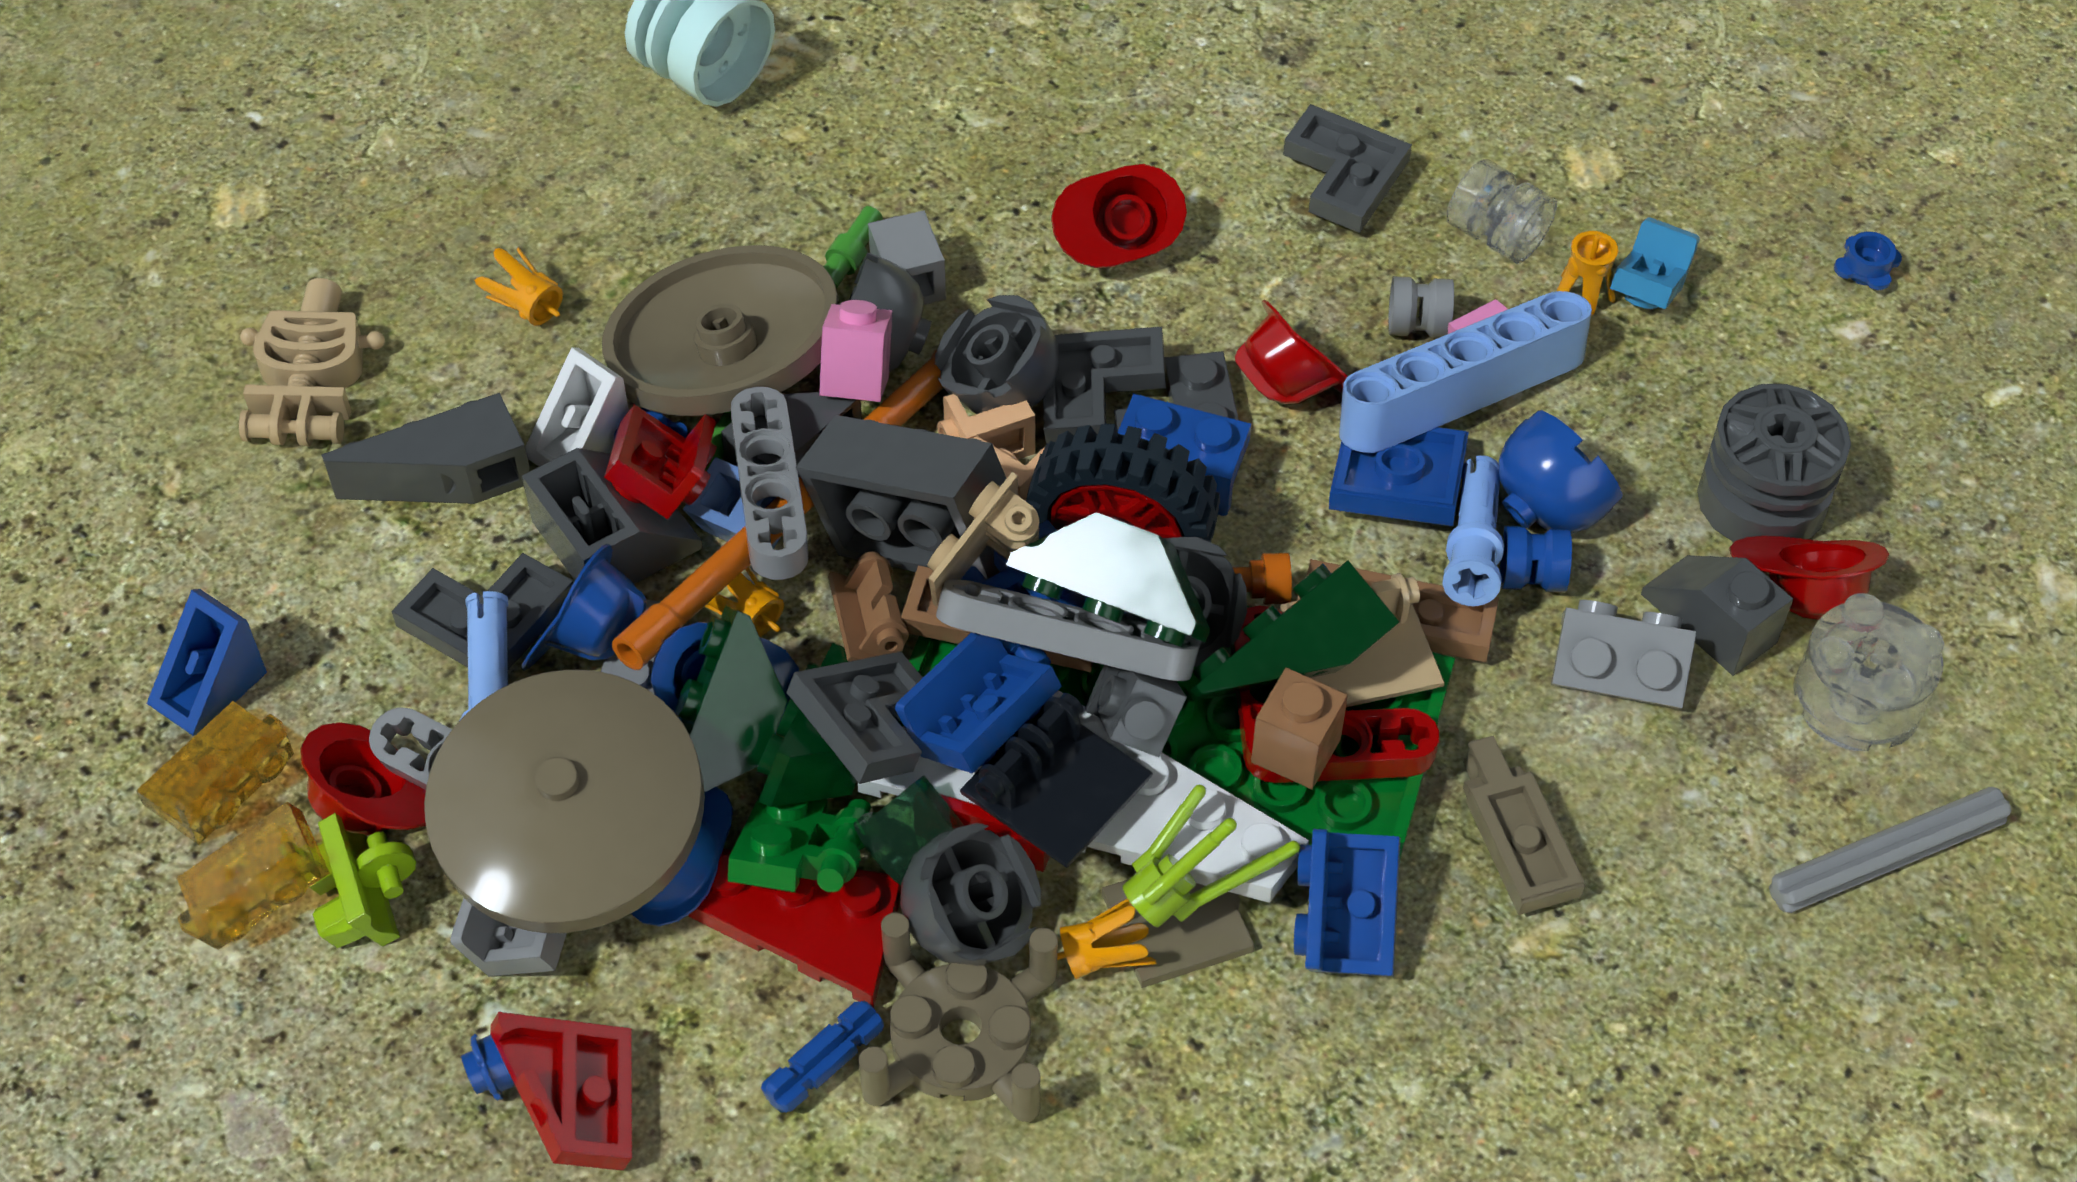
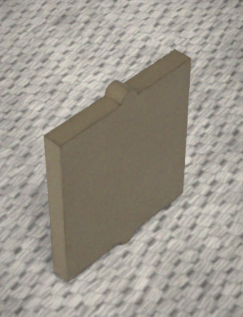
(1202, 940)

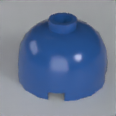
(1553, 479)

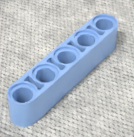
(1463, 371)

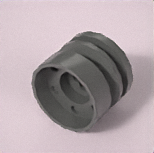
(1773, 463)

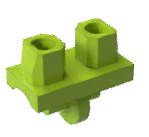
(366, 877)

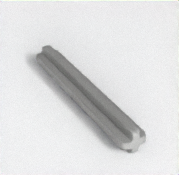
(1889, 849)

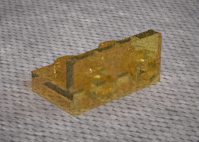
(217, 772)
(250, 877)

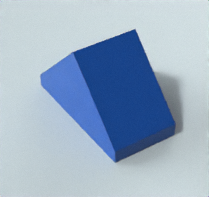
(206, 664)

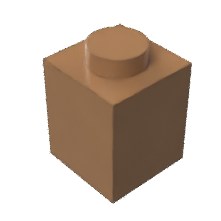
(1298, 728)

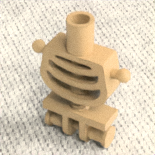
(307, 366)

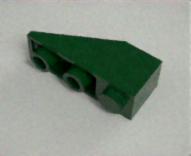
(1315, 636)

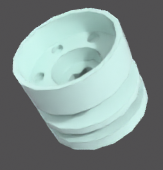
(702, 45)

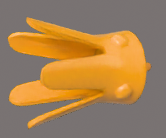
(1592, 259)
(535, 294)
(755, 600)
(1104, 942)

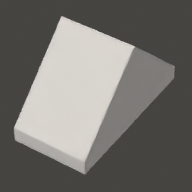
(580, 410)

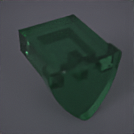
(905, 827)

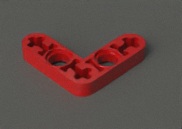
(1361, 726)

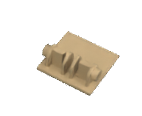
(999, 521)
(1398, 661)

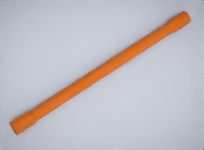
(646, 634)

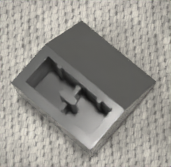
(583, 511)

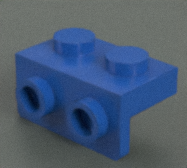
(1208, 436)
(974, 702)
(1350, 903)

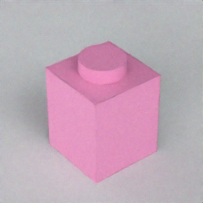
(855, 351)

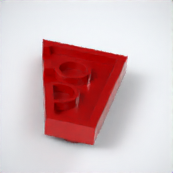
(818, 930)

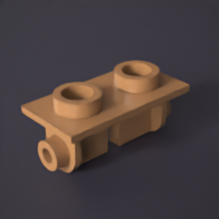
(866, 611)

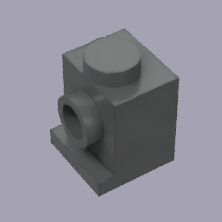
(1136, 708)

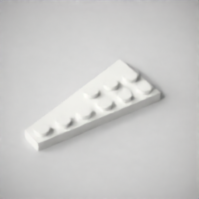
(1147, 814)

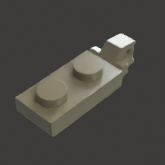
(1519, 830)

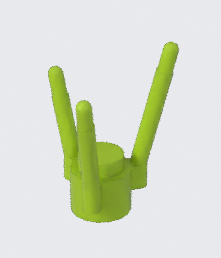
(1164, 885)

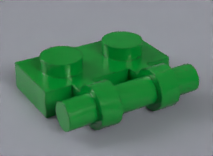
(798, 843)

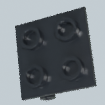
(1057, 781)

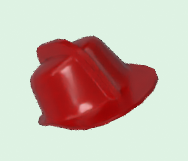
(1119, 215)
(1284, 363)
(1813, 571)
(355, 784)

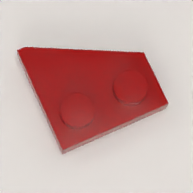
(573, 1085)

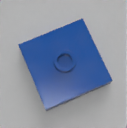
(1404, 482)

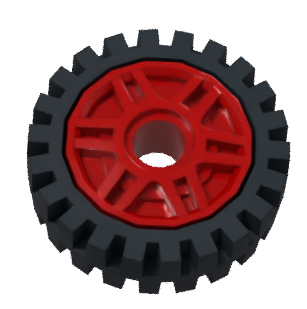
(1125, 481)

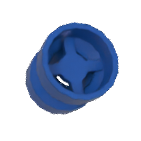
(1536, 559)

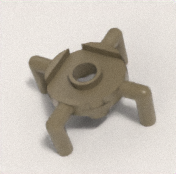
(952, 993)

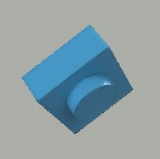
(1656, 265)

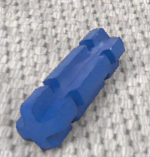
(822, 1056)

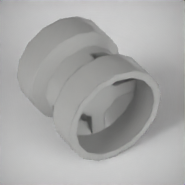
(1435, 306)

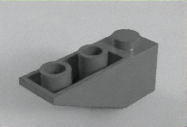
(439, 459)

